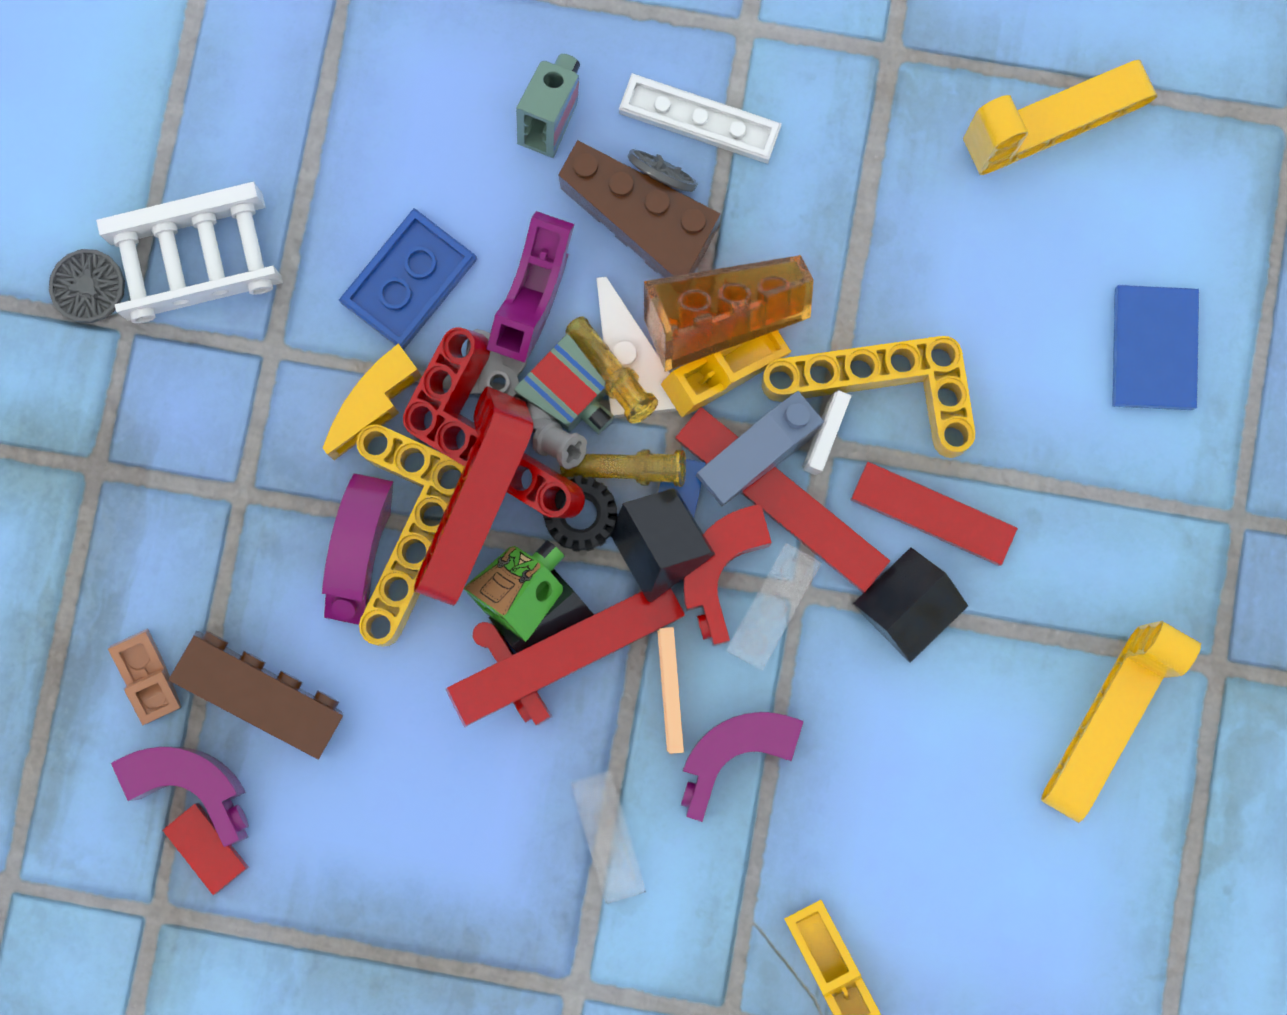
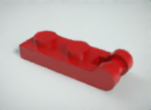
(529, 707)

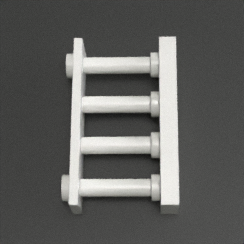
(201, 213)

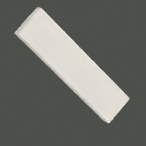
(699, 118)

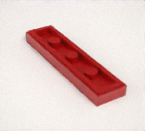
(934, 514)

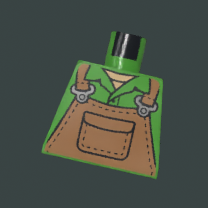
(518, 588)

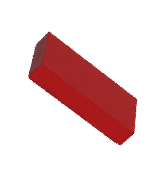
(202, 849)

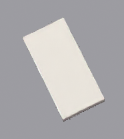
(825, 436)

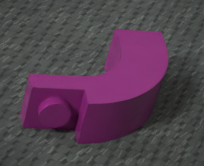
(534, 288)
(354, 547)
(741, 734)
(191, 769)

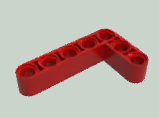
(449, 422)
(503, 435)

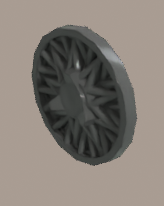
(662, 171)
(86, 286)

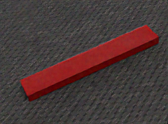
(792, 508)
(561, 655)

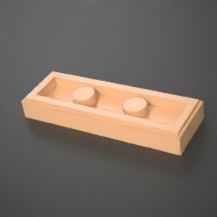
(670, 690)

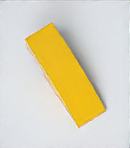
(721, 372)
(370, 400)
(830, 962)

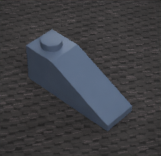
(761, 448)

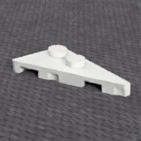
(630, 347)

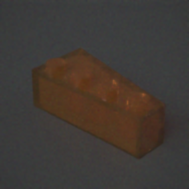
(724, 307)

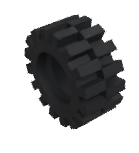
(599, 531)

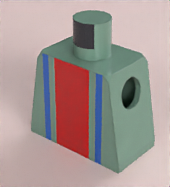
(548, 105)
(567, 388)

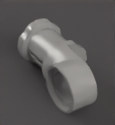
(554, 441)

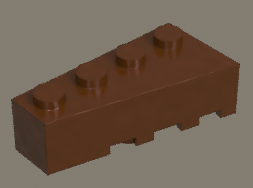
(642, 213)
(256, 694)

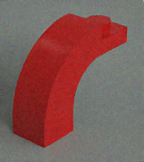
(729, 538)

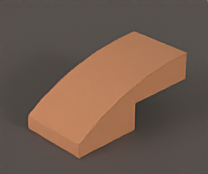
(145, 677)

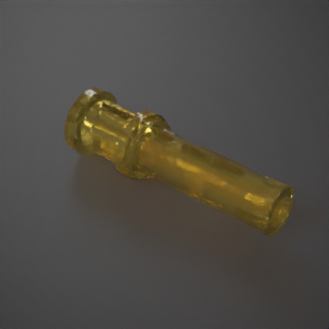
(620, 381)
(643, 467)

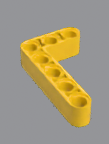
(1006, 135)
(884, 375)
(415, 530)
(1148, 657)

